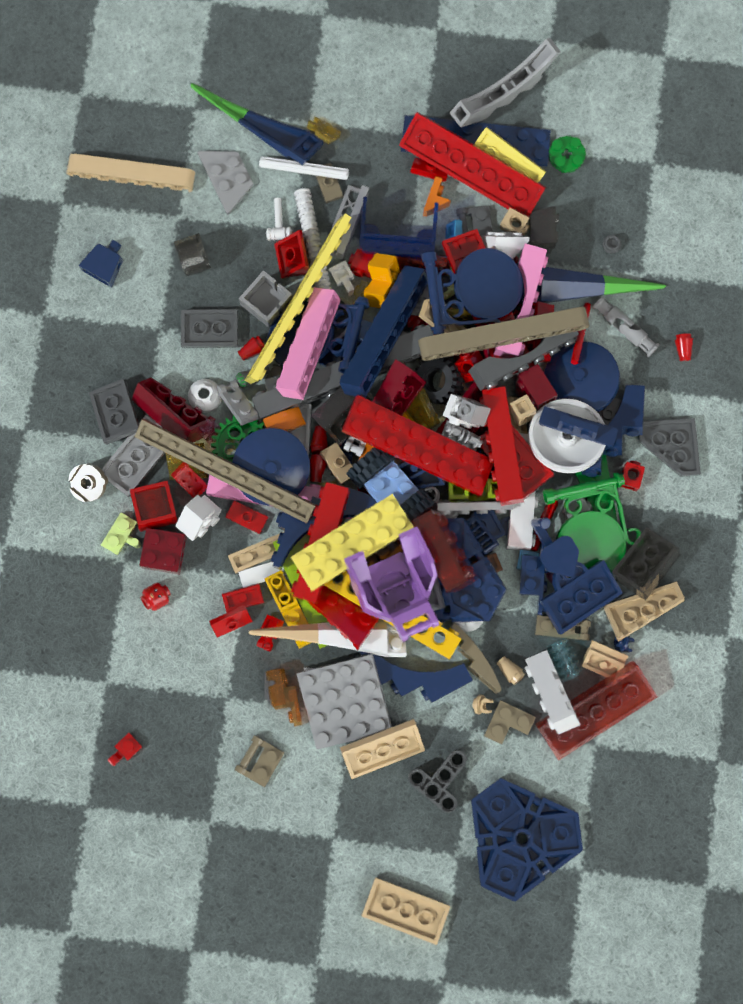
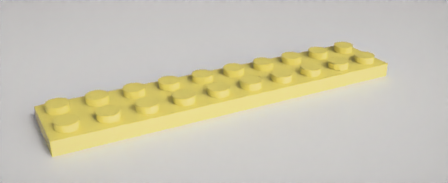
(295, 306)

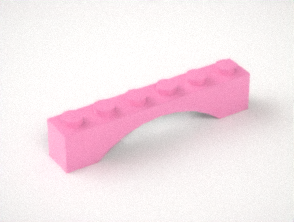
(530, 266)

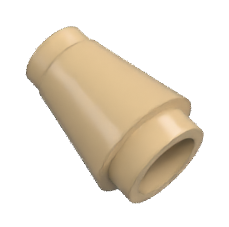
(510, 670)

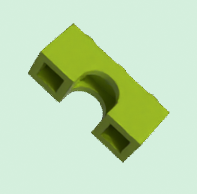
(457, 494)

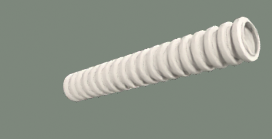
(310, 232)

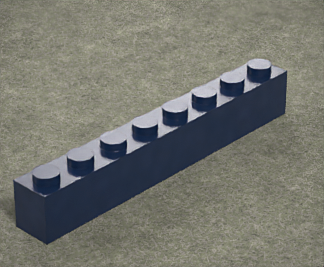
(384, 332)

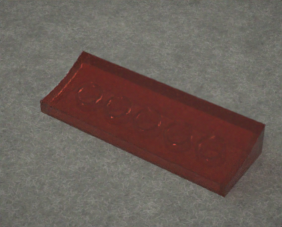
(600, 709)

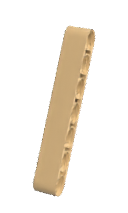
(131, 171)

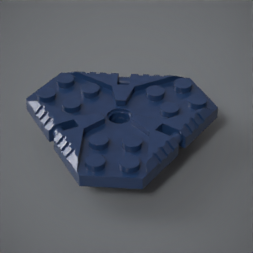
(479, 599)
(551, 834)

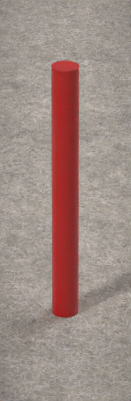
(579, 339)

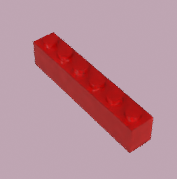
(503, 447)
(328, 518)

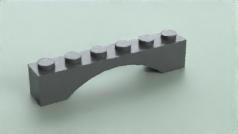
(493, 369)

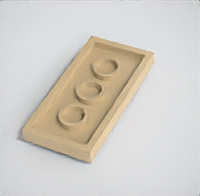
(382, 749)
(406, 911)

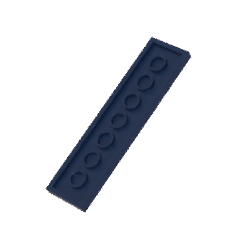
(529, 141)

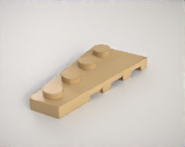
(634, 612)

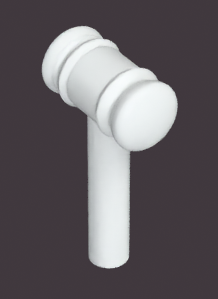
(279, 231)

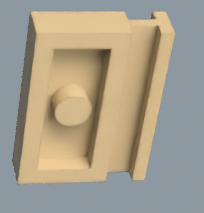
(603, 659)

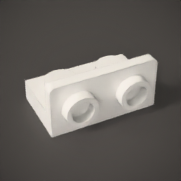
(452, 409)

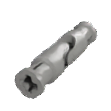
(628, 328)

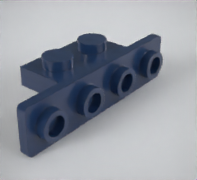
(578, 426)
(532, 578)

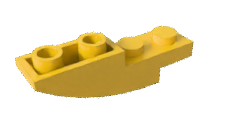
(286, 602)

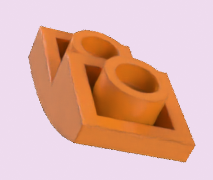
(285, 420)

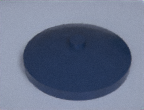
(591, 381)
(275, 457)

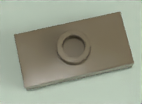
(329, 187)

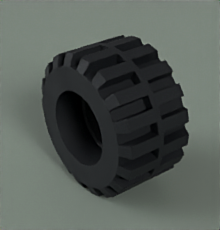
(453, 379)

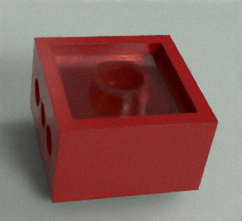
(153, 506)

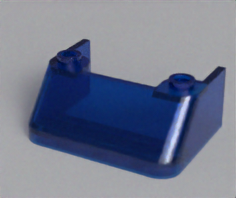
(373, 242)

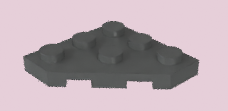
(673, 444)

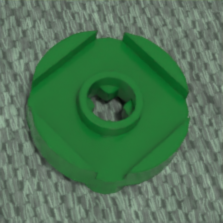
(573, 146)

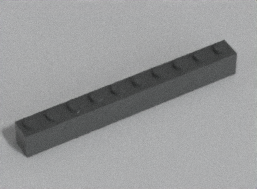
(327, 379)

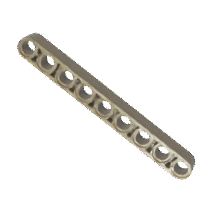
(503, 333)

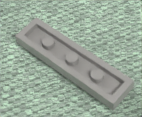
(463, 507)

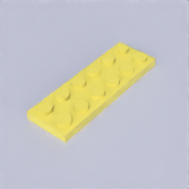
(364, 533)

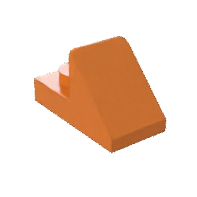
(435, 196)

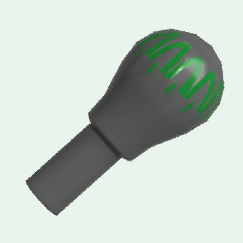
(241, 376)

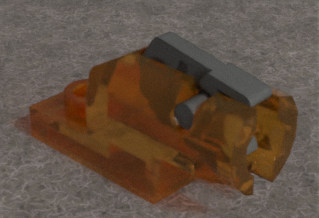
(281, 695)

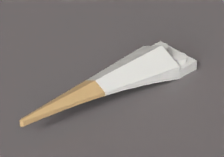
(381, 641)

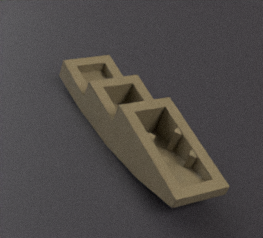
(479, 665)

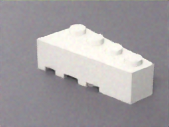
(552, 692)

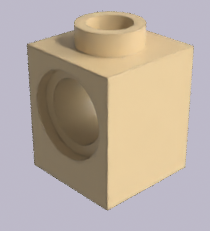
(514, 216)
(522, 410)

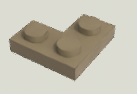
(506, 717)

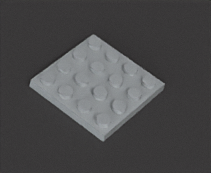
(344, 701)

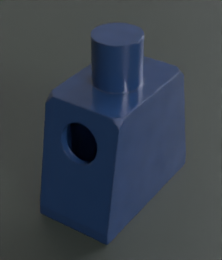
(103, 263)

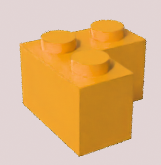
(384, 274)

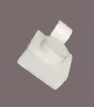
(342, 275)

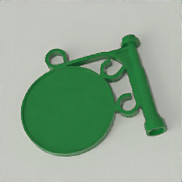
(594, 532)

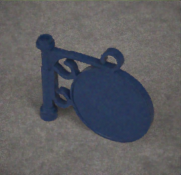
(484, 284)
(350, 340)

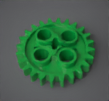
(221, 446)

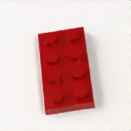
(531, 470)

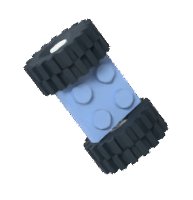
(383, 477)

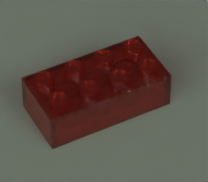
(442, 545)

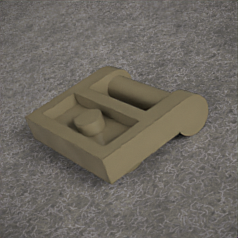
(265, 764)

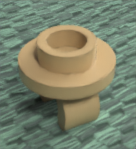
(479, 704)

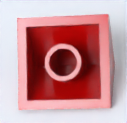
(292, 255)

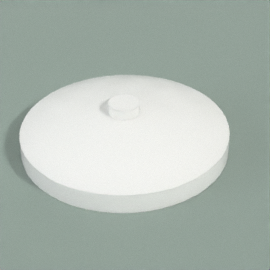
(561, 450)

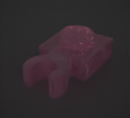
(208, 431)

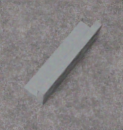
(356, 213)

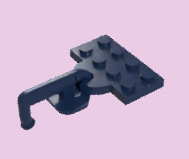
(576, 588)

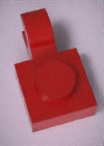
(269, 622)
(126, 747)

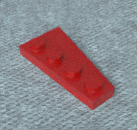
(345, 616)

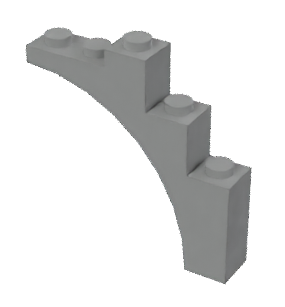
(522, 78)

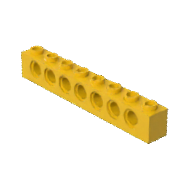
(445, 648)

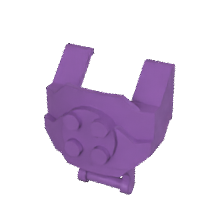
(397, 586)

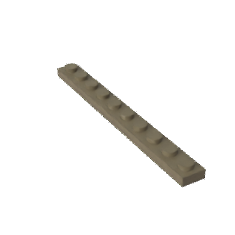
(225, 470)

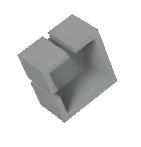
(263, 299)

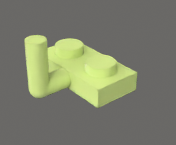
(120, 534)

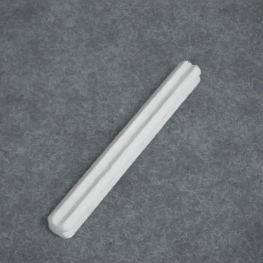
(307, 168)

